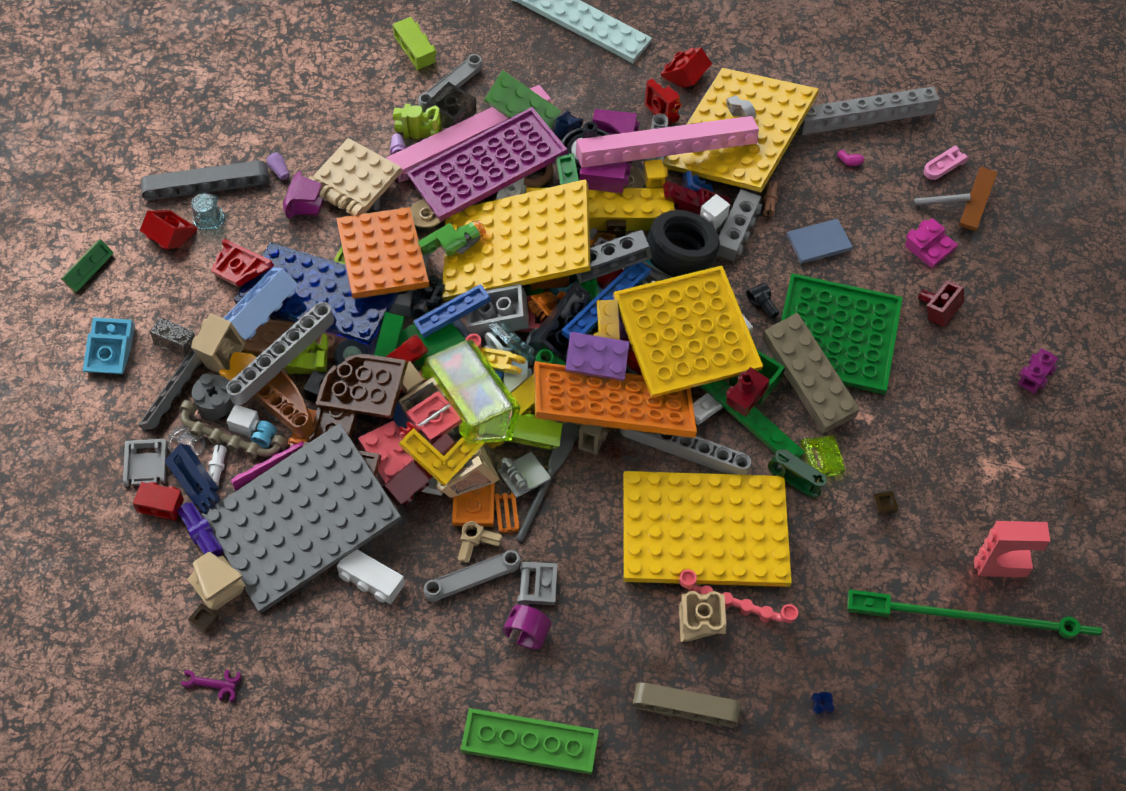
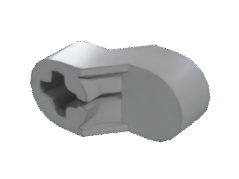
(739, 107)

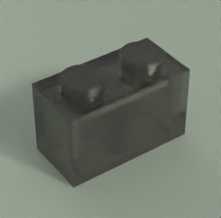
(172, 337)

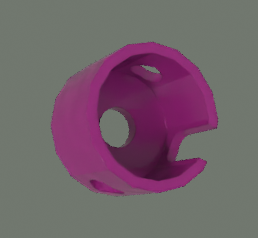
(531, 622)

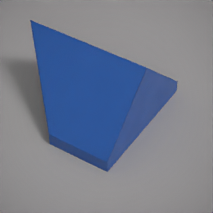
(693, 182)

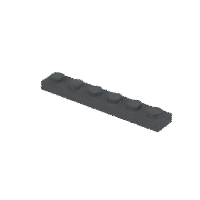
(170, 391)

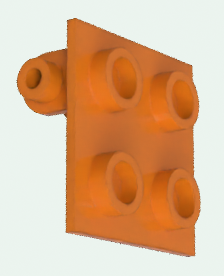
(542, 303)

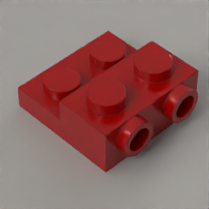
(662, 101)

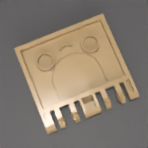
(355, 177)

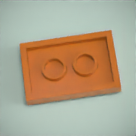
(475, 507)

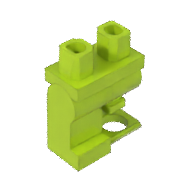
(416, 123)
(308, 362)

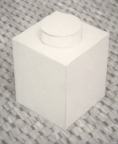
(243, 420)

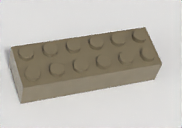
(810, 373)

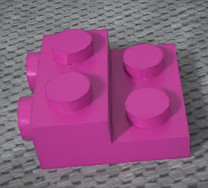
(930, 242)

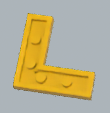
(439, 466)

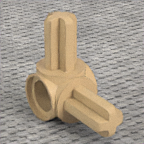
(469, 542)

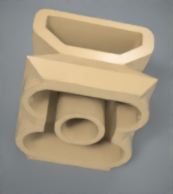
(215, 580)
(701, 615)

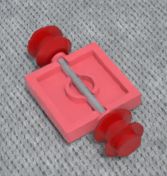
(431, 418)

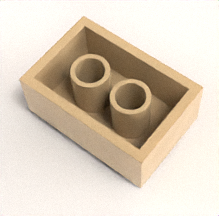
(217, 343)

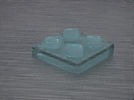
(512, 340)

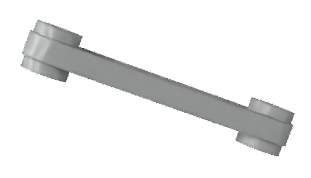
(456, 77)
(472, 576)

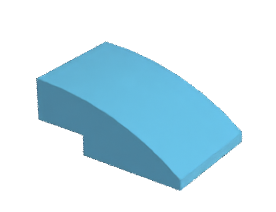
(108, 345)

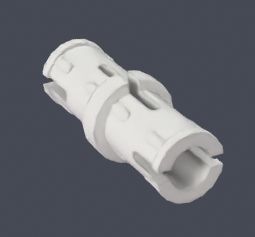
(217, 465)

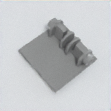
(523, 474)

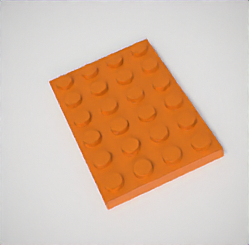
(382, 253)

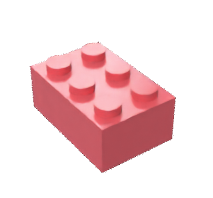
(385, 442)

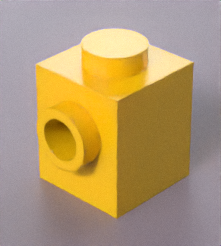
(654, 173)

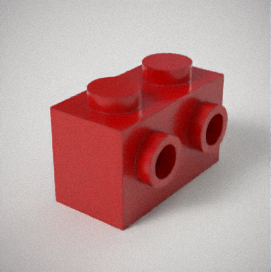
(158, 500)

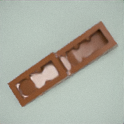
(979, 196)

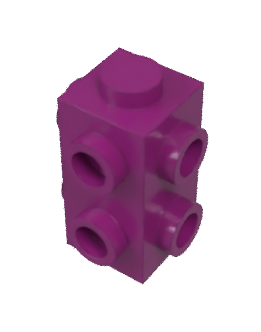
(1036, 373)

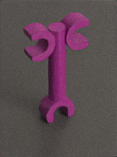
(227, 686)

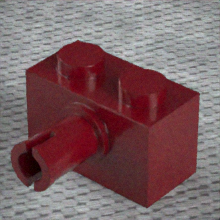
(944, 303)
(747, 391)

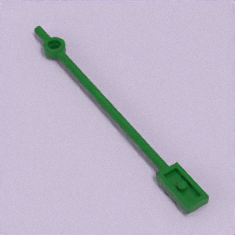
(880, 605)

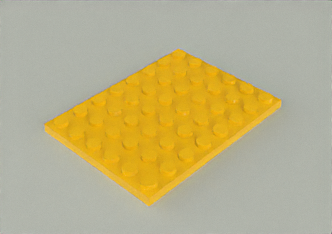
(779, 113)
(525, 240)
(714, 524)

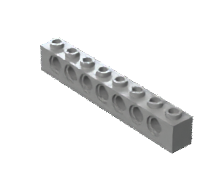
(870, 110)

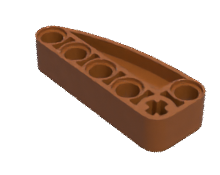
(285, 403)

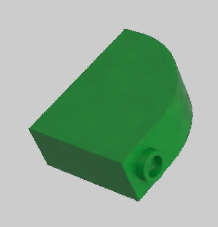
(436, 342)

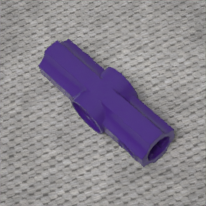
(199, 529)

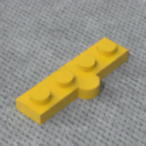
(608, 319)

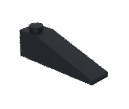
(549, 334)

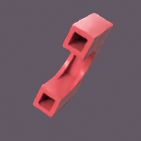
(1008, 548)

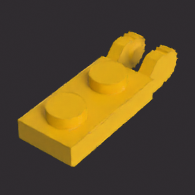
(502, 360)

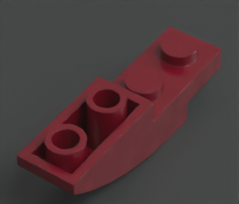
(688, 199)

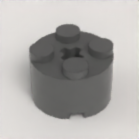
(212, 397)

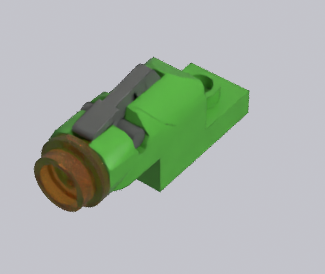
(451, 240)

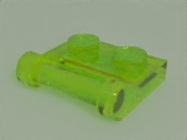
(828, 454)

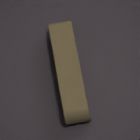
(686, 704)

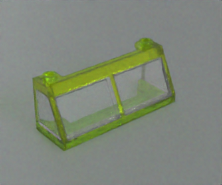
(474, 392)

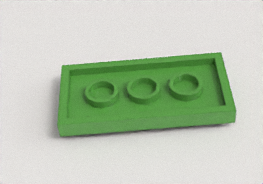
(513, 97)

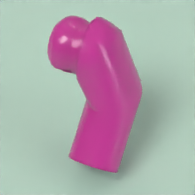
(850, 160)

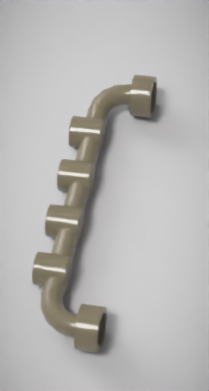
(234, 442)

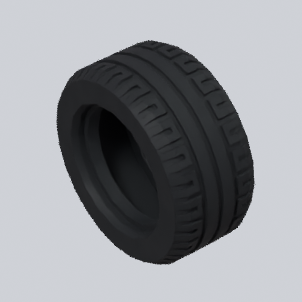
(687, 228)

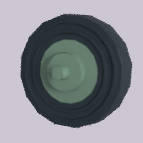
(348, 348)

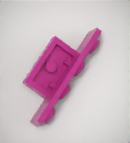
(244, 478)

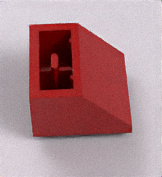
(686, 67)

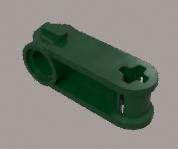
(797, 473)

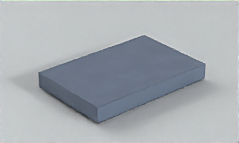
(819, 241)

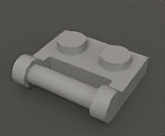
(544, 583)

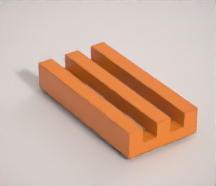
(505, 498)

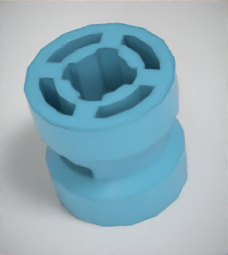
(264, 433)

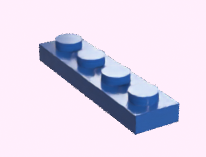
(452, 310)

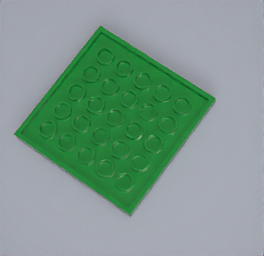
(851, 327)

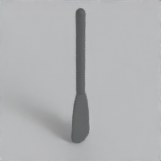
(568, 438)

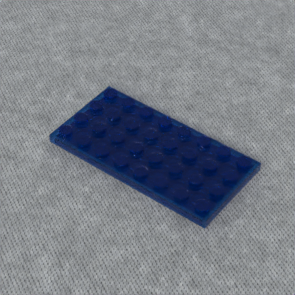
(325, 282)

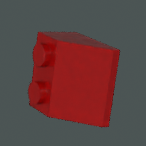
(166, 228)

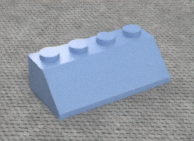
(261, 302)

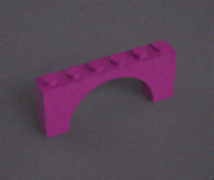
(615, 175)

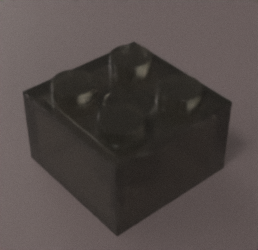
(453, 105)

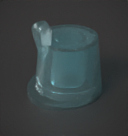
(206, 211)

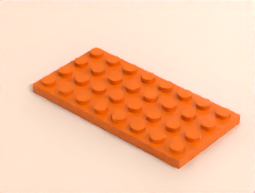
(610, 402)

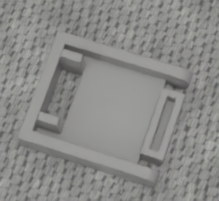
(145, 466)

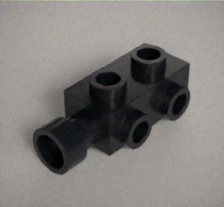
(427, 298)

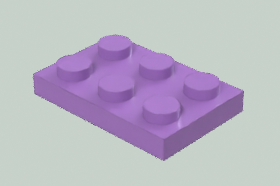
(597, 356)

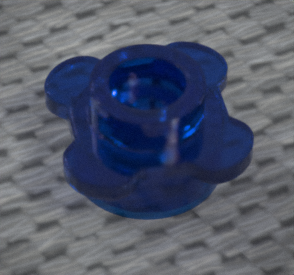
(827, 698)

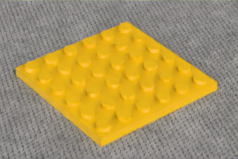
(687, 331)

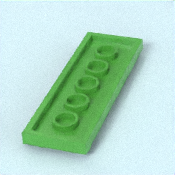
(530, 741)

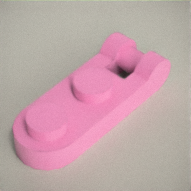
(944, 163)

